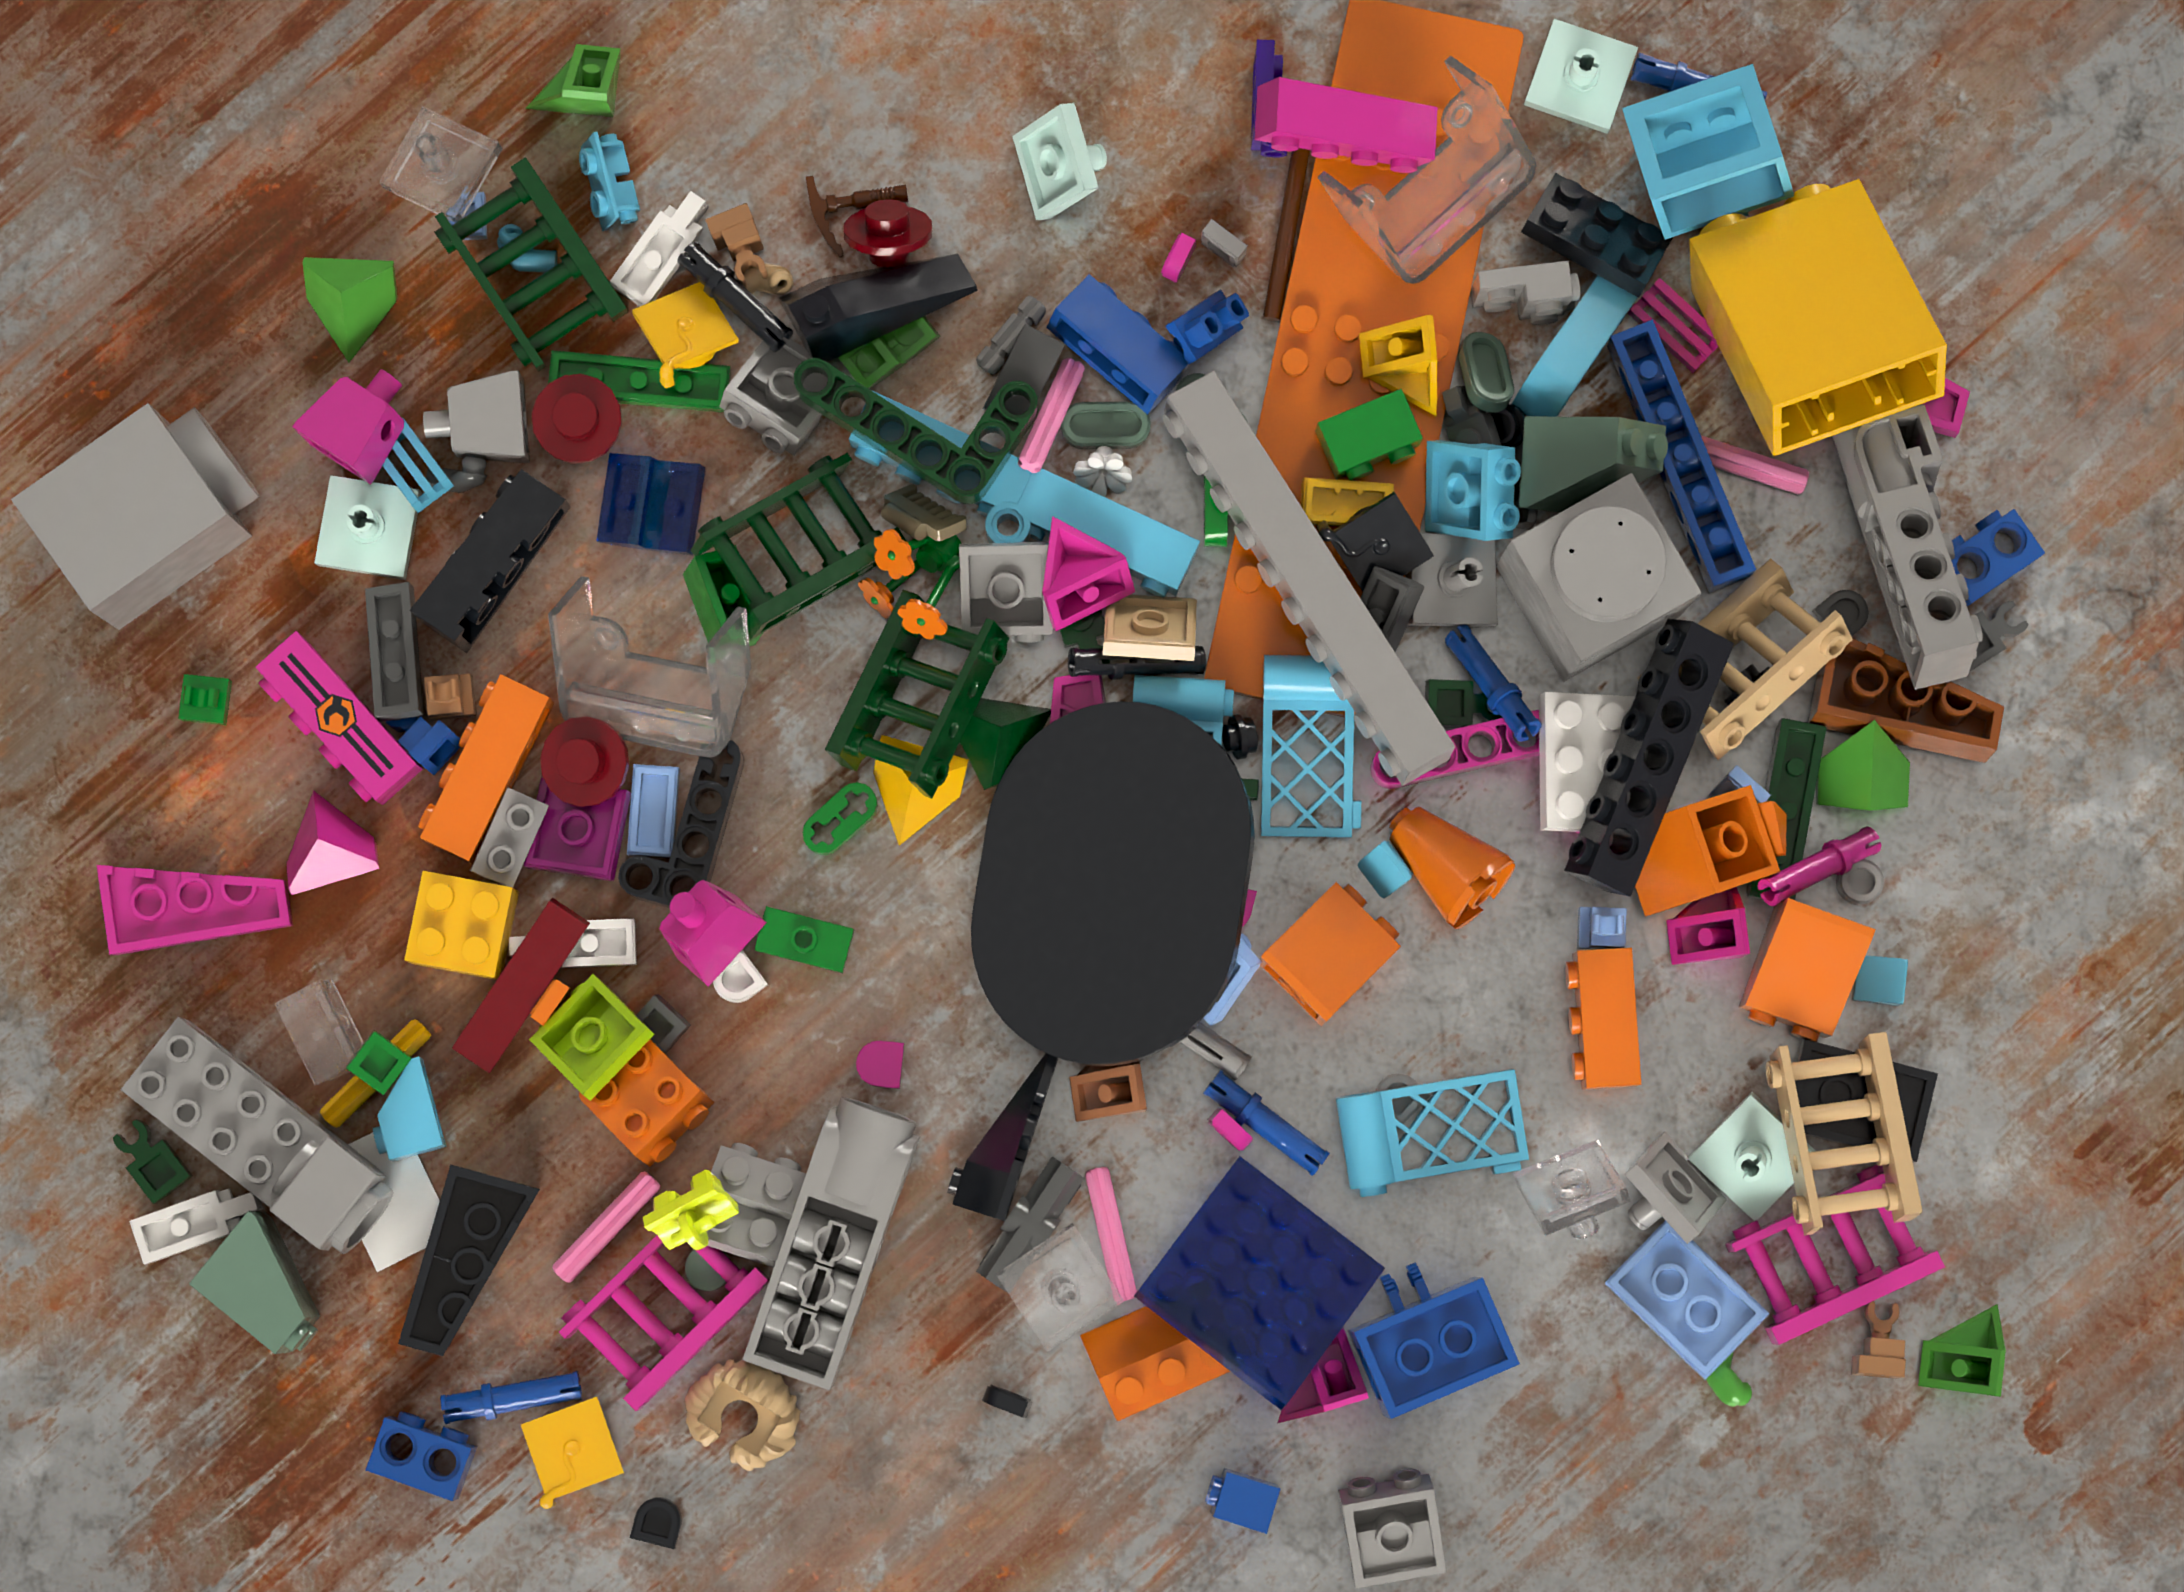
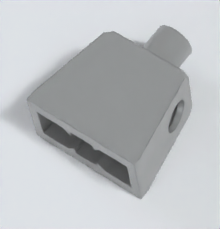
(484, 419)

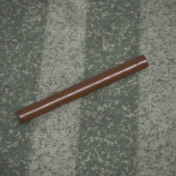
(1286, 235)

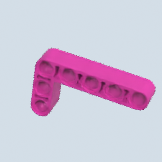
(1462, 760)

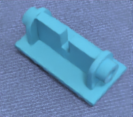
(609, 199)

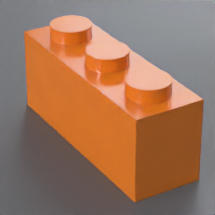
(1604, 1018)

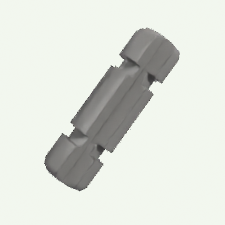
(992, 357)

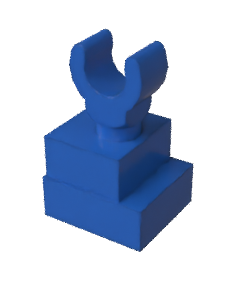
(425, 743)

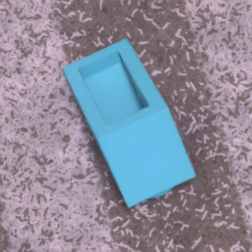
(409, 1116)

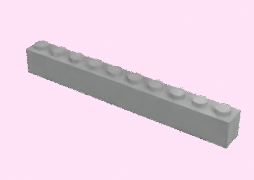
(1307, 579)

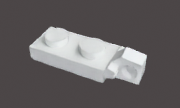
(656, 253)
(602, 944)
(190, 1223)

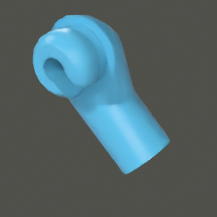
(532, 260)

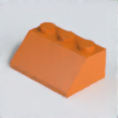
(1146, 1361)

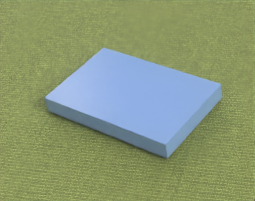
(1687, 1299)

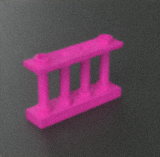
(1830, 1299)
(674, 1348)

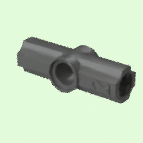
(1032, 1218)

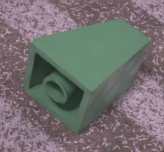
(1581, 455)
(260, 1285)

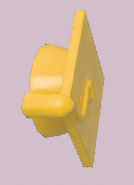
(684, 330)
(571, 1450)

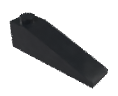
(864, 305)

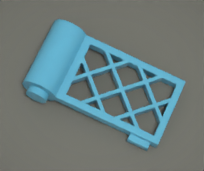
(1298, 685)
(1198, 700)
(1373, 1142)

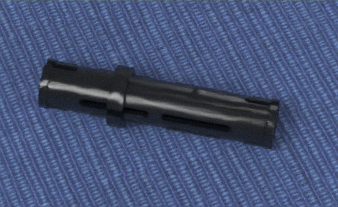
(720, 283)
(1087, 663)

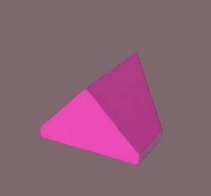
(1081, 575)
(328, 848)
(1709, 930)
(1329, 1385)

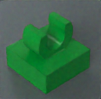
(205, 699)
(378, 1062)

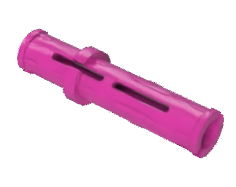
(1834, 858)

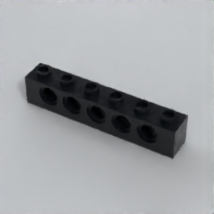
(1668, 747)

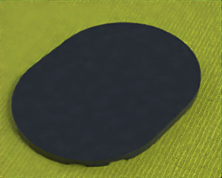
(1112, 883)

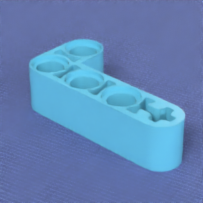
(1574, 349)

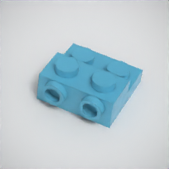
(1471, 490)

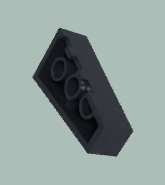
(490, 560)
(464, 1245)

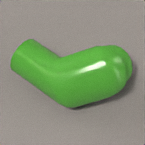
(1729, 1386)

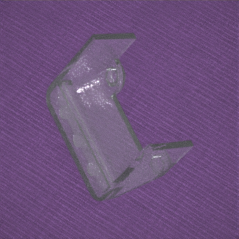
(1449, 198)
(644, 695)

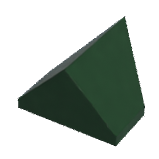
(998, 734)

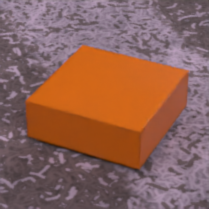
(549, 1001)

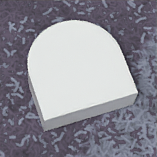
(739, 980)

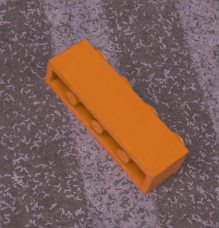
(488, 765)

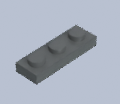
(394, 652)

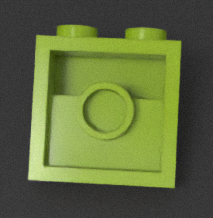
(591, 1036)

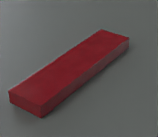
(521, 985)

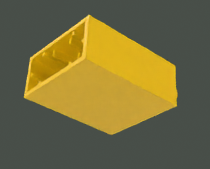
(1816, 315)

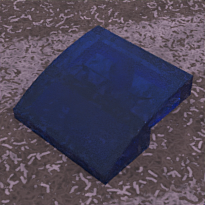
(650, 504)

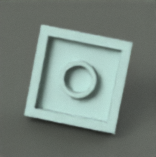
(1580, 76)
(1057, 161)
(366, 528)
(1748, 1157)

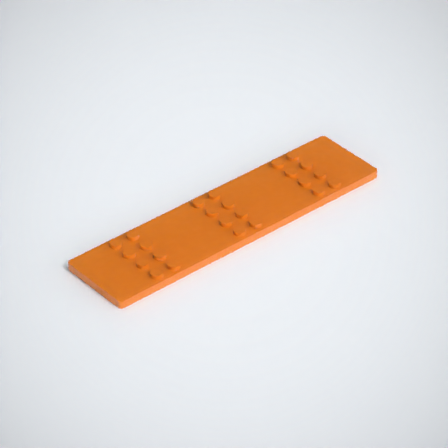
(1345, 290)

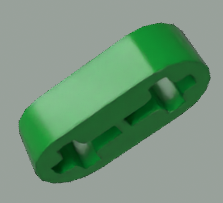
(1214, 521)
(847, 828)

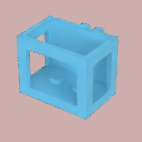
(1708, 151)

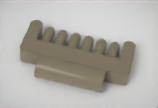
(920, 515)

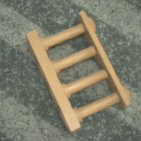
(1737, 621)
(1879, 1105)

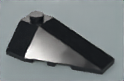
(997, 1161)

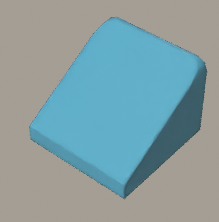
(1385, 869)
(1881, 981)

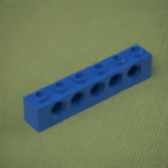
(1687, 465)

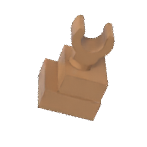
(740, 235)
(450, 696)
(1881, 1355)

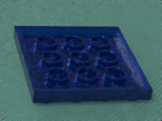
(1259, 1282)

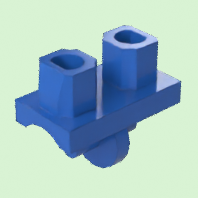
(1208, 324)

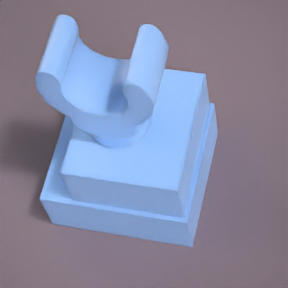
(1601, 928)

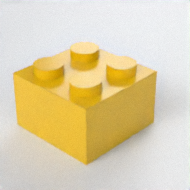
(461, 925)

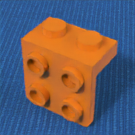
(650, 1104)

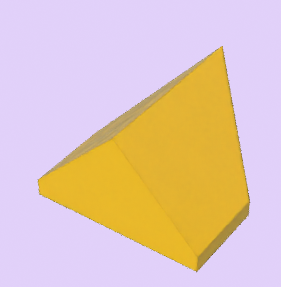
(1403, 358)
(904, 802)

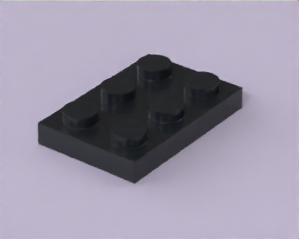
(1596, 234)
(1914, 1088)

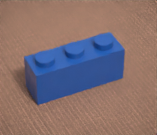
(1118, 343)

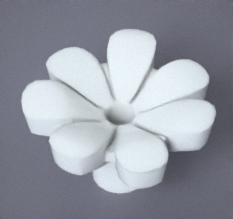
(1103, 471)

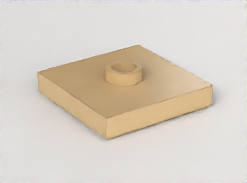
(1151, 627)

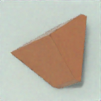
(1107, 1091)

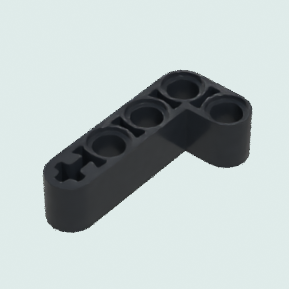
(692, 823)

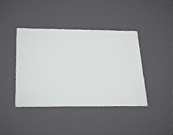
(410, 1214)

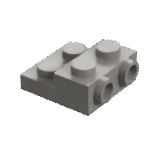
(1538, 289)
(767, 398)
(1005, 586)
(765, 1202)
(1392, 1528)

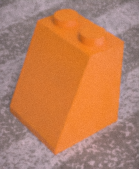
(1706, 851)
(1330, 952)
(1805, 969)

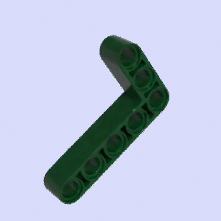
(917, 435)

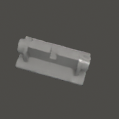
(509, 838)

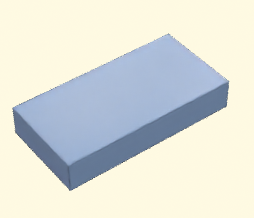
(653, 810)

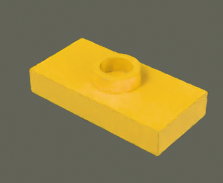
(1339, 499)

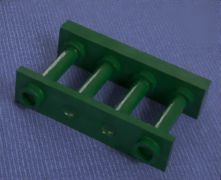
(549, 226)
(801, 587)
(875, 690)

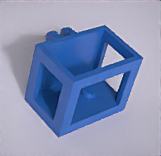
(1432, 1343)

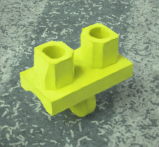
(689, 1216)

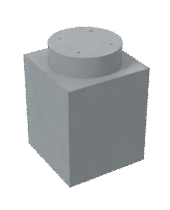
(140, 511)
(1609, 562)

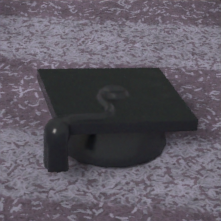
(1378, 537)

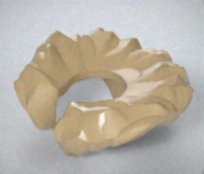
(759, 1387)

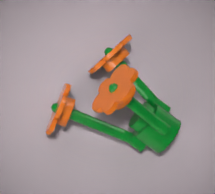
(895, 556)

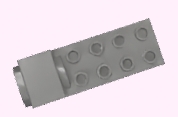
(1892, 483)
(260, 1138)
(832, 1242)

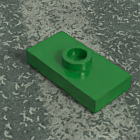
(804, 939)

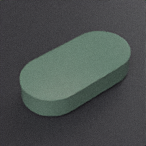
(1486, 372)
(1105, 424)

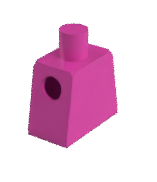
(354, 424)
(709, 929)

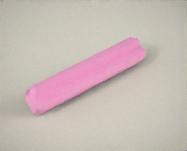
(1051, 415)
(1756, 466)
(606, 1227)
(1110, 1231)

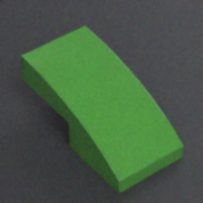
(888, 353)

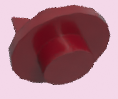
(888, 232)
(576, 418)
(584, 761)

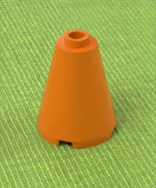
(1450, 864)

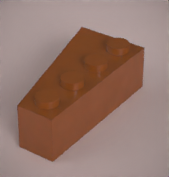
(1872, 686)

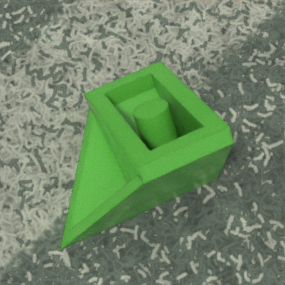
(583, 84)
(350, 297)
(1864, 773)
(1966, 1356)

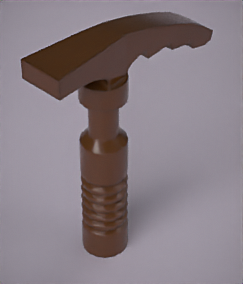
(858, 200)

